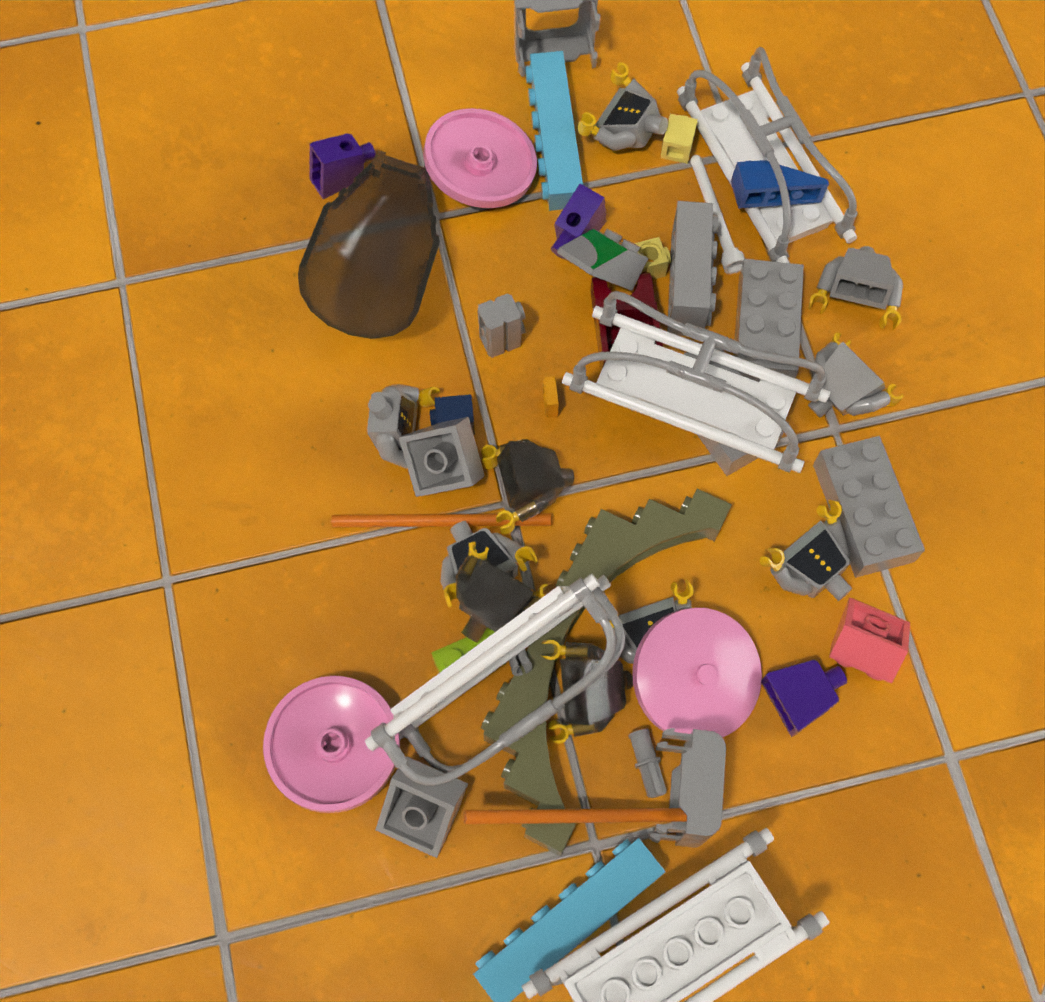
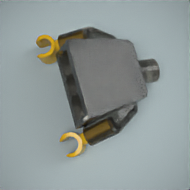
(529, 478)
(490, 594)
(597, 704)

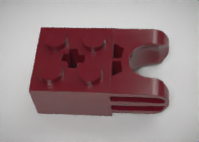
(643, 292)

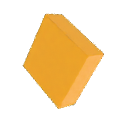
(550, 397)

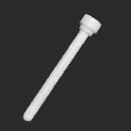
(731, 257)

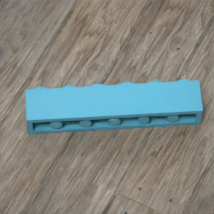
(555, 128)
(569, 922)

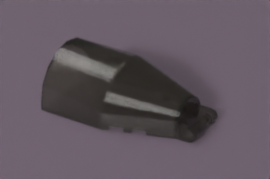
(372, 251)

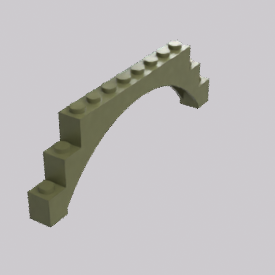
(609, 551)

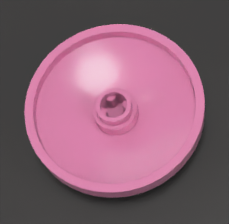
(479, 158)
(697, 672)
(319, 746)

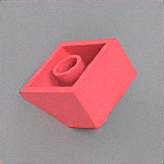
(870, 641)

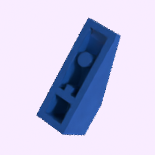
(757, 185)

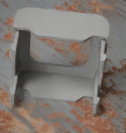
(572, 40)
(695, 787)

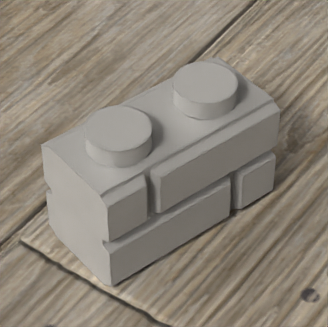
(501, 324)

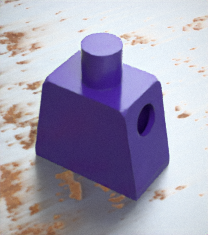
(337, 163)
(581, 214)
(803, 693)

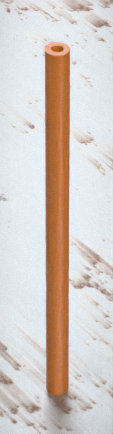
(431, 520)
(546, 816)

